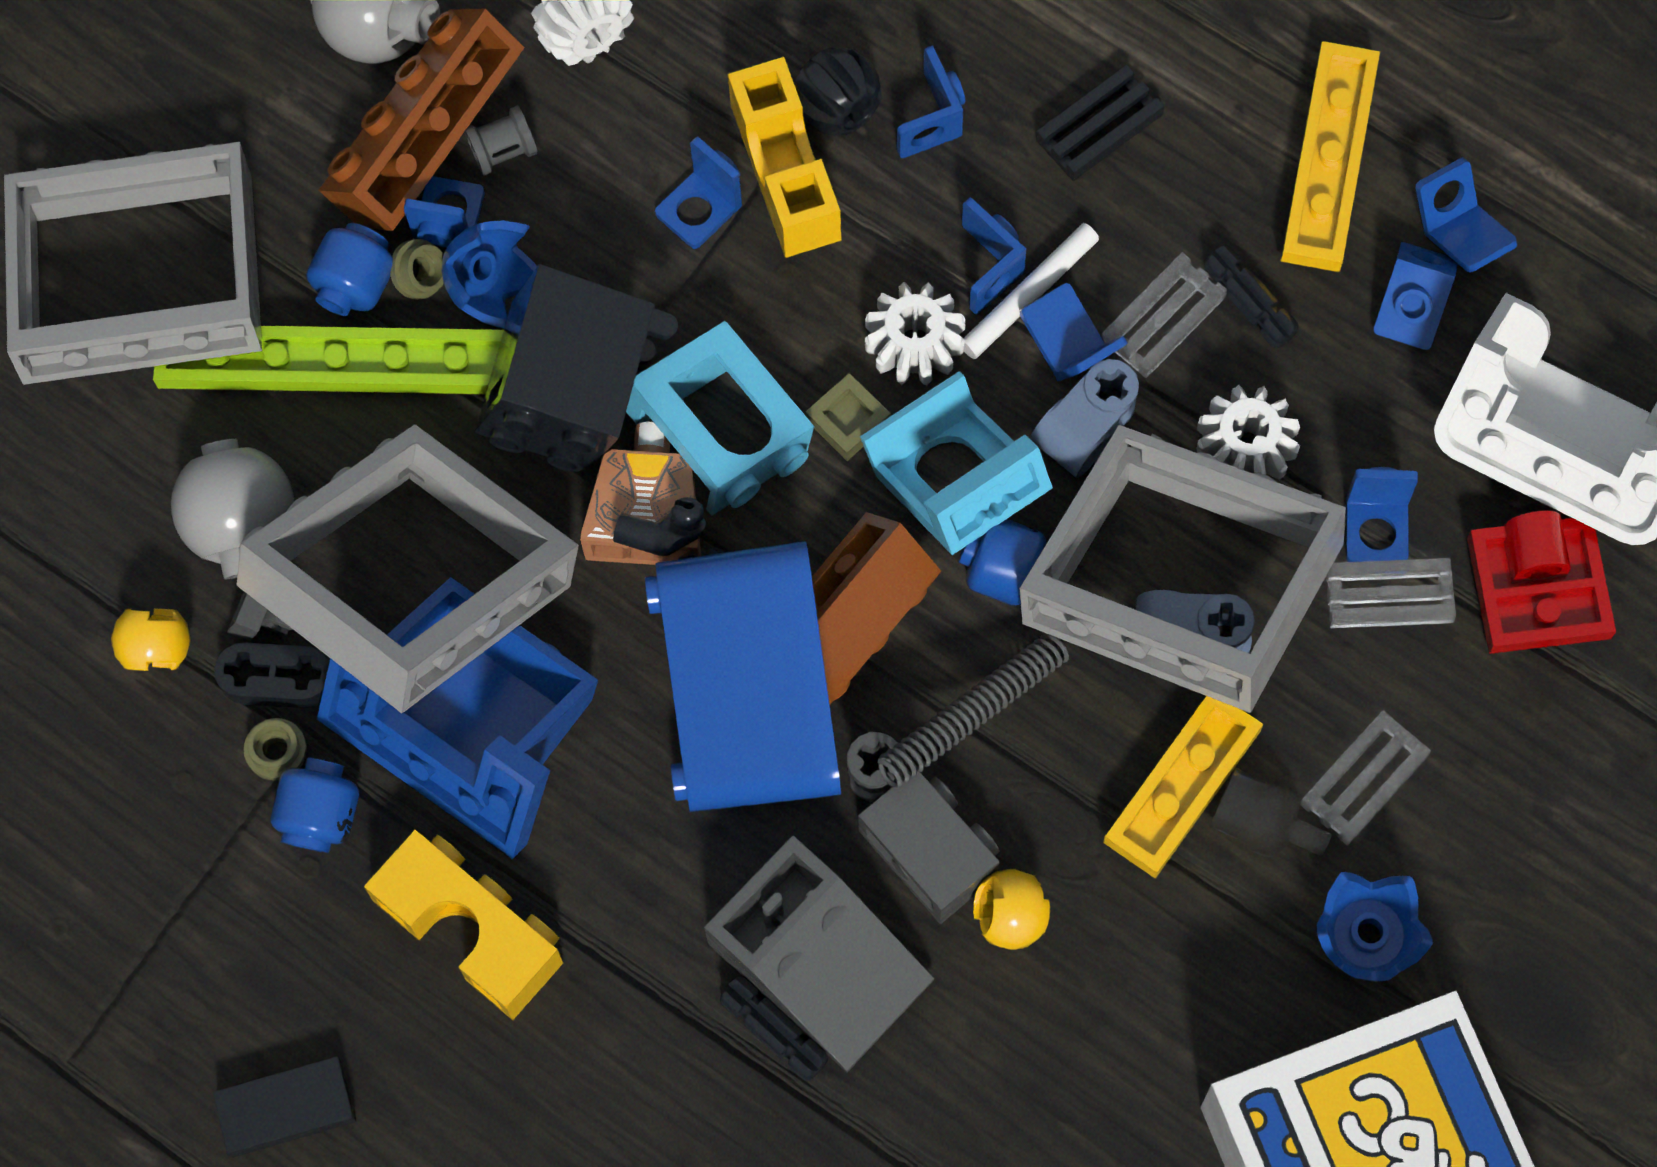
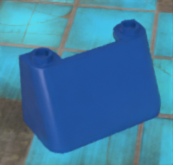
(746, 677)

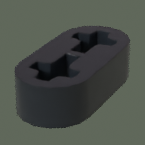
(274, 661)

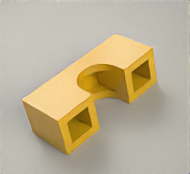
(782, 159)
(426, 885)

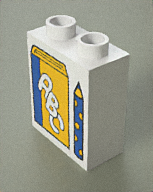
(1372, 1097)

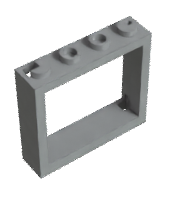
(137, 338)
(1150, 642)
(385, 667)

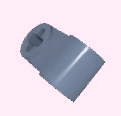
(1082, 423)
(1202, 614)

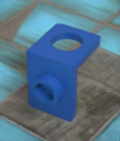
(949, 97)
(713, 180)
(443, 222)
(1462, 226)
(1003, 243)
(1415, 296)
(1066, 333)
(1379, 495)

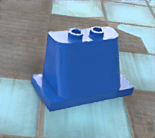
(478, 735)

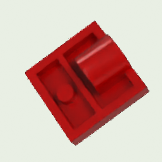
(1540, 583)

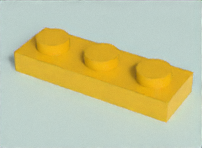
(1182, 784)

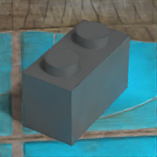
(930, 844)

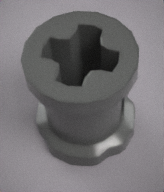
(500, 140)
(868, 749)

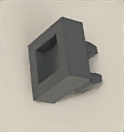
(250, 617)

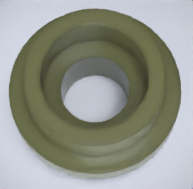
(429, 264)
(263, 736)

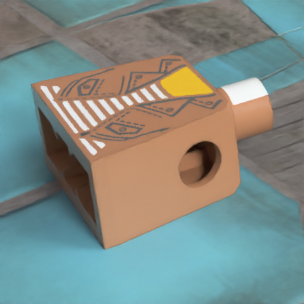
(640, 485)

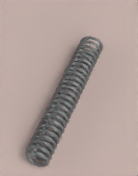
(955, 706)

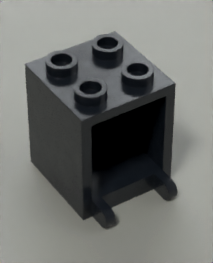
(568, 368)

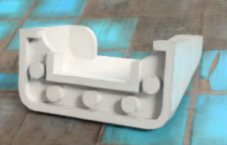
(1551, 430)

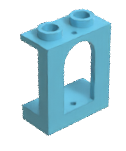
(728, 476)
(980, 499)

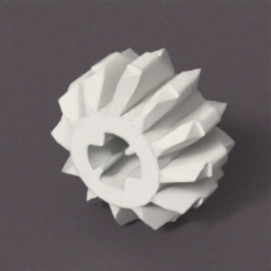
(580, 27)
(915, 353)
(1232, 418)

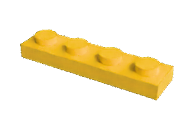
(1330, 157)

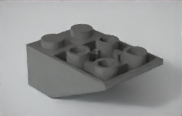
(818, 953)

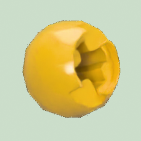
(148, 640)
(1011, 909)

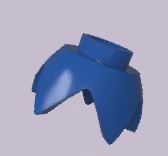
(486, 268)
(1389, 906)

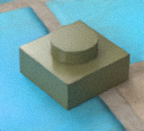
(846, 415)

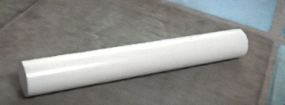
(1030, 290)

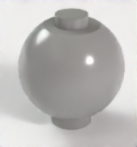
(374, 28)
(225, 498)

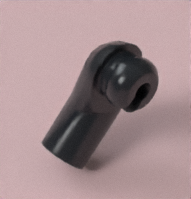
(668, 534)

